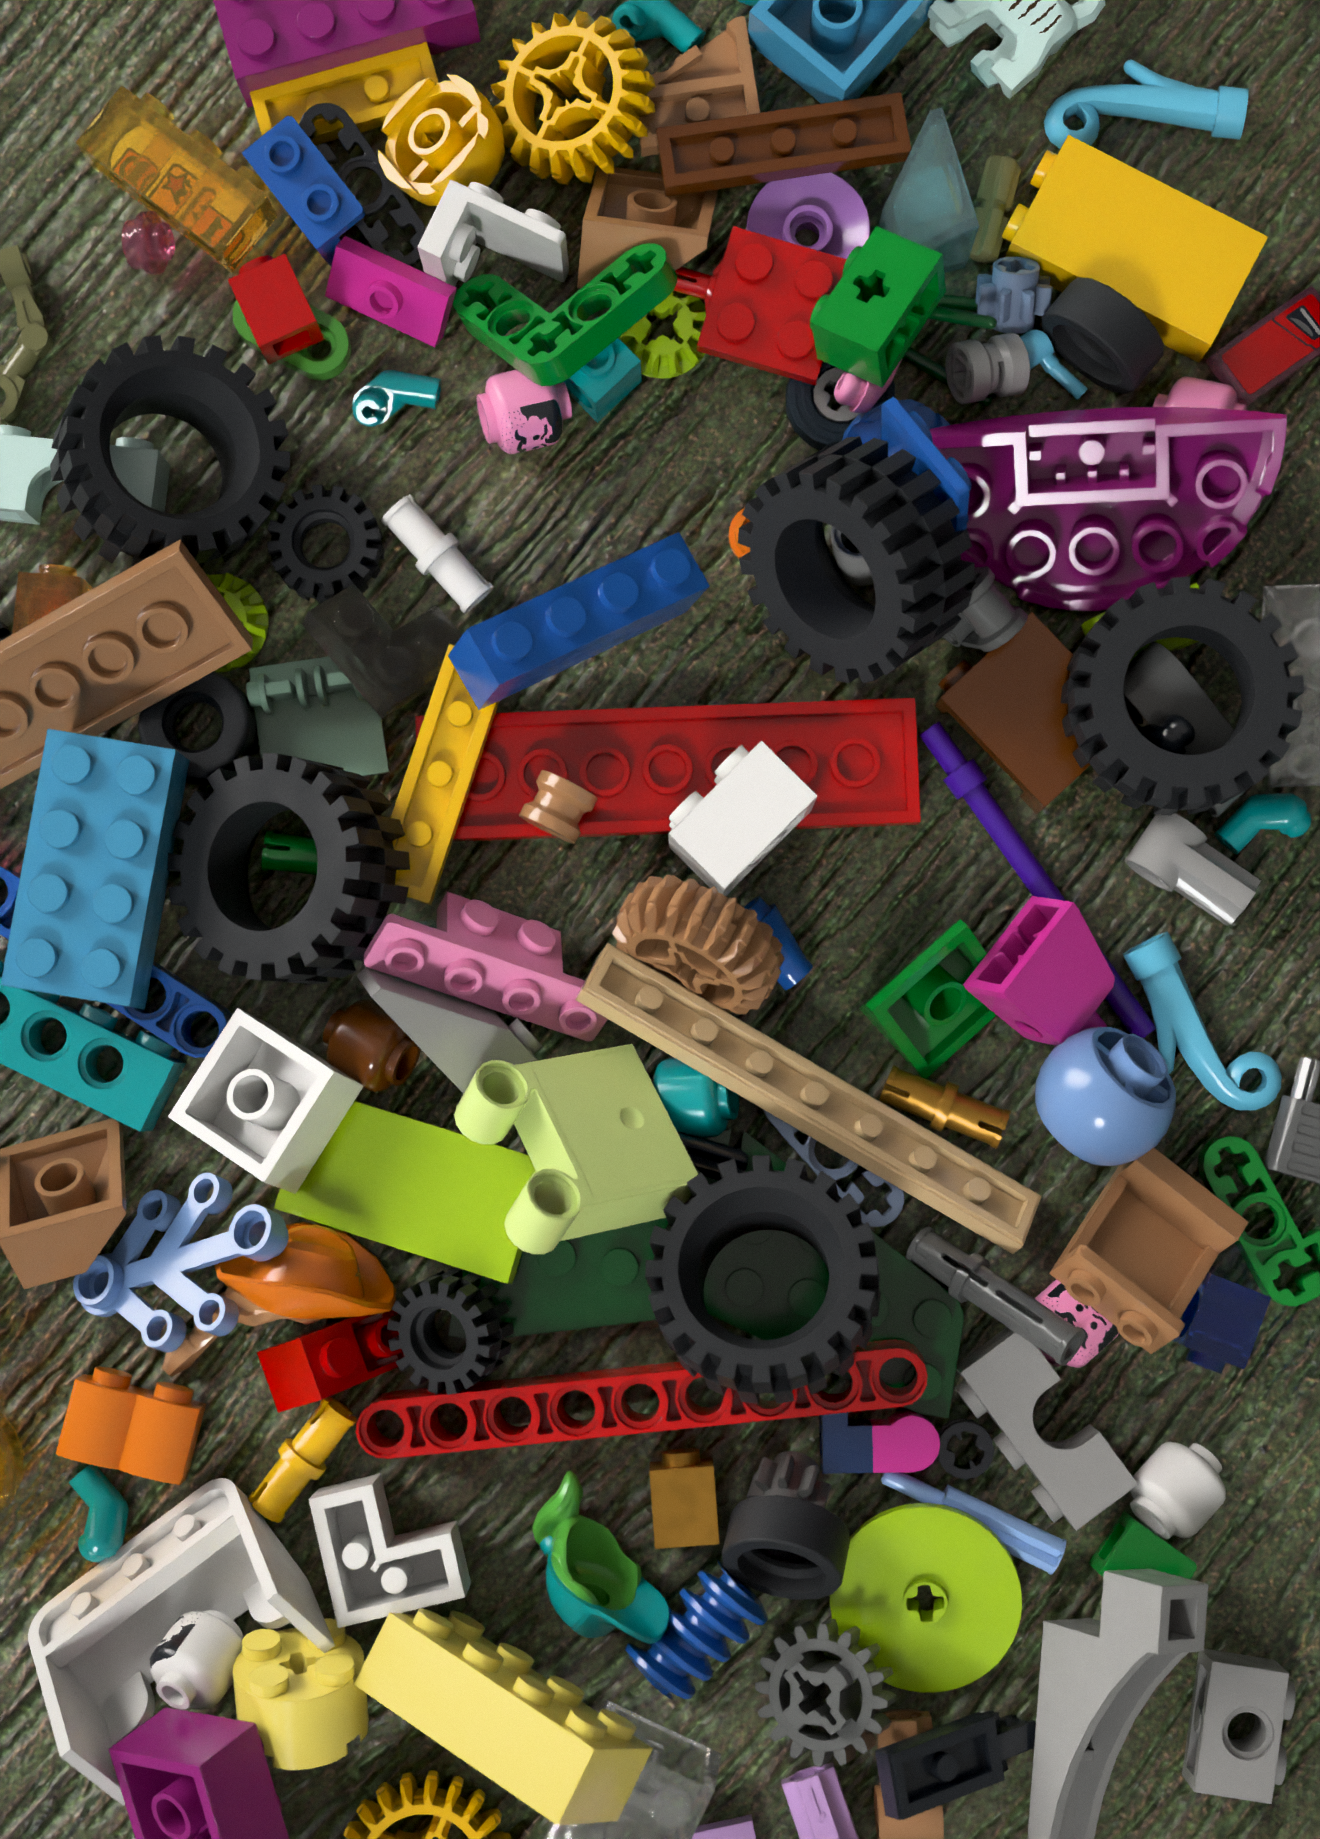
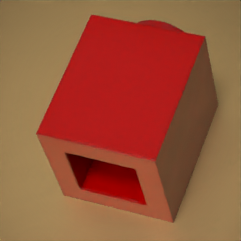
(275, 307)

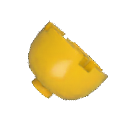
(441, 136)

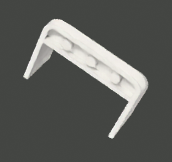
(101, 1630)

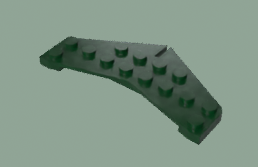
(757, 1283)

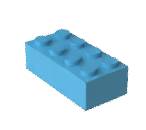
(834, 44)
(95, 869)

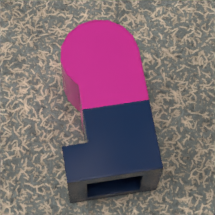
(887, 1445)

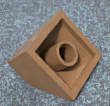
(633, 211)
(61, 1200)

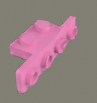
(487, 961)

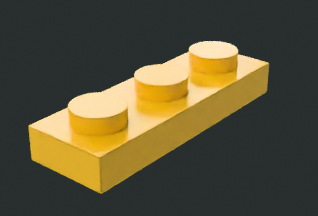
(361, 88)

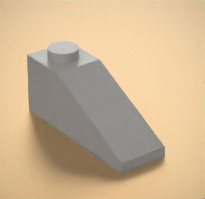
(450, 1029)

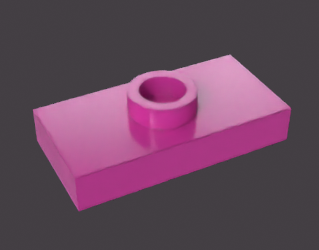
(390, 291)

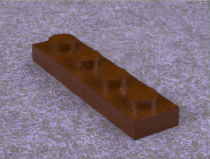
(783, 144)

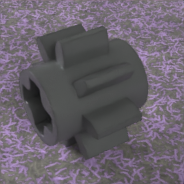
(791, 1476)

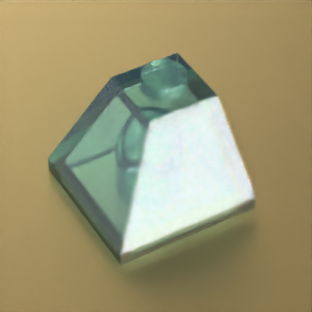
(932, 198)

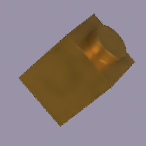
(683, 1499)

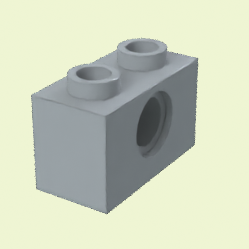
(1222, 1689)

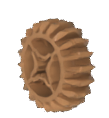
(700, 942)

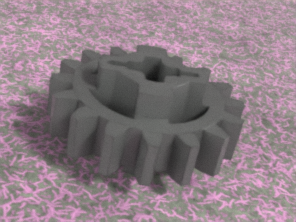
(842, 1710)

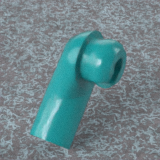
(658, 20)
(392, 391)
(1264, 811)
(106, 1514)

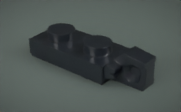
(949, 1761)

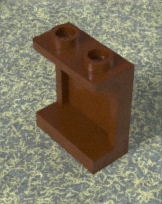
(1017, 712)

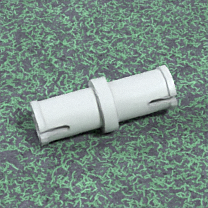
(437, 553)

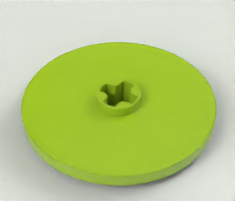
(958, 1560)

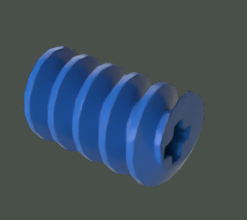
(699, 1633)

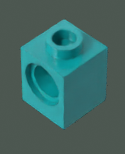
(605, 379)

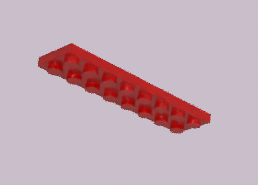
(650, 759)

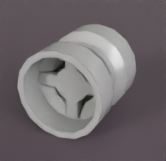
(987, 368)

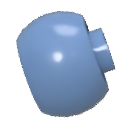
(1105, 1096)

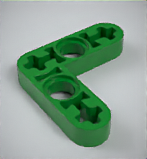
(546, 345)
(1284, 1240)

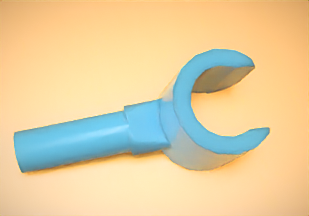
(1042, 352)

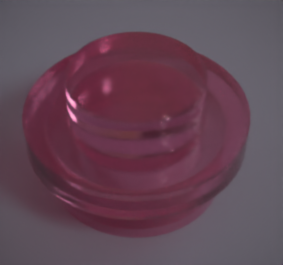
(148, 243)

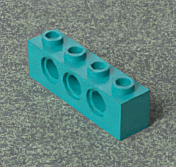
(132, 1098)

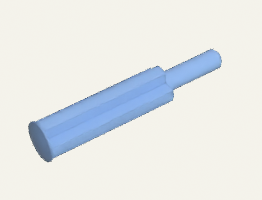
(1018, 1536)

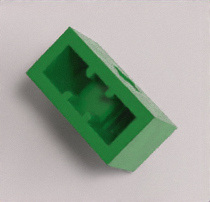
(878, 306)

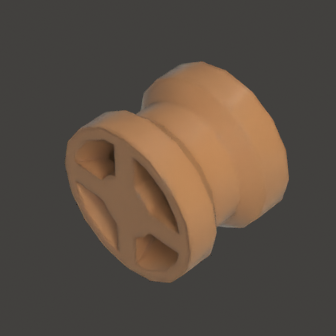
(558, 806)

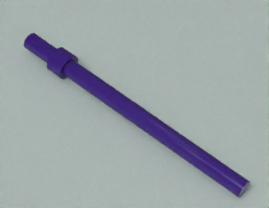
(966, 781)

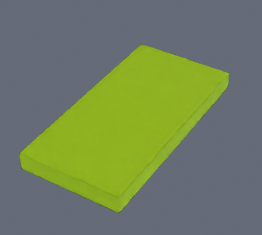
(416, 1190)

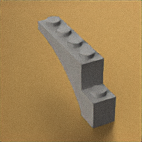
(1095, 1686)

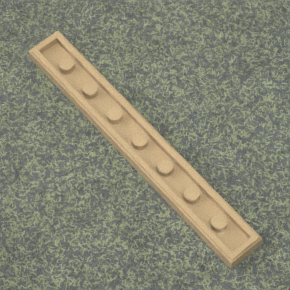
(809, 1098)

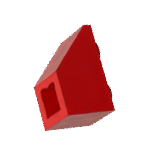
(329, 1359)

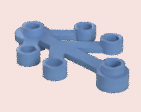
(115, 1276)

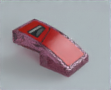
(1271, 349)

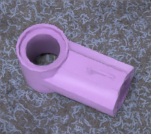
(819, 1804)

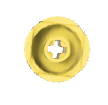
(300, 1695)

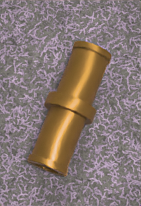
(944, 1106)

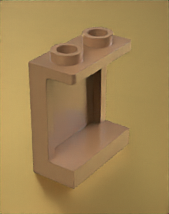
(1147, 1249)

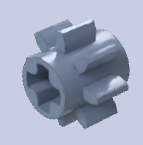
(1014, 294)

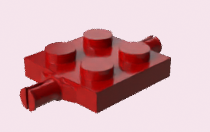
(763, 303)

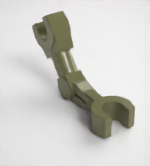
(34, 337)

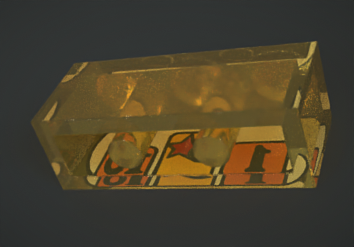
(178, 176)

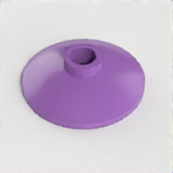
(814, 203)

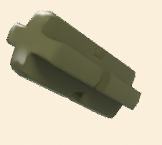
(996, 197)

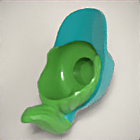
(591, 1576)

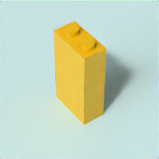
(1137, 237)

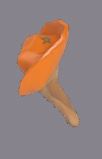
(313, 1279)

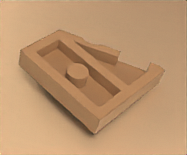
(704, 85)

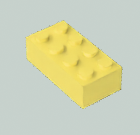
(505, 1716)

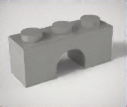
(1074, 1474)

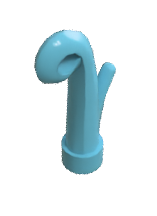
(1154, 100)
(1181, 1025)

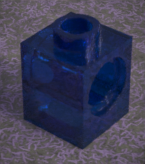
(1222, 1323)

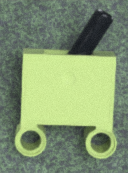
(595, 1140)

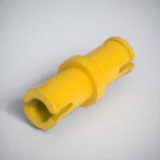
(302, 1459)

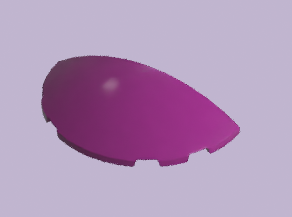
(1110, 497)

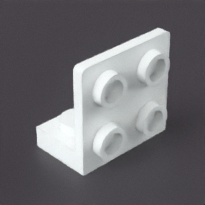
(480, 217)

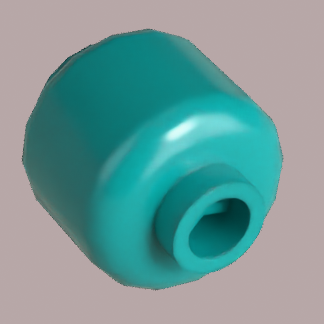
(694, 1100)

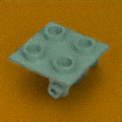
(317, 716)

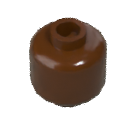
(369, 1046)

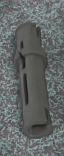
(973, 1281)

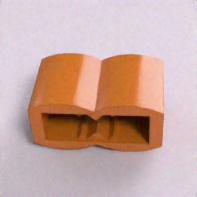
(131, 1426)

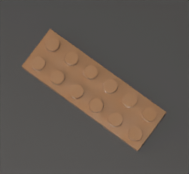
(112, 655)

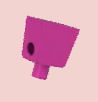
(1044, 973)

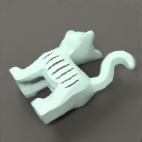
(1028, 30)

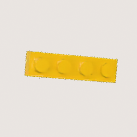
(439, 780)

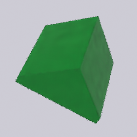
(927, 1007)

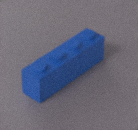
(577, 620)

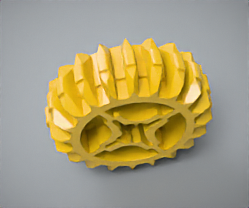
(585, 51)
(444, 1805)

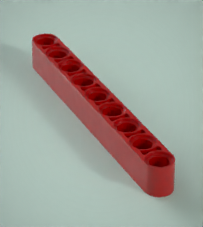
(612, 1414)

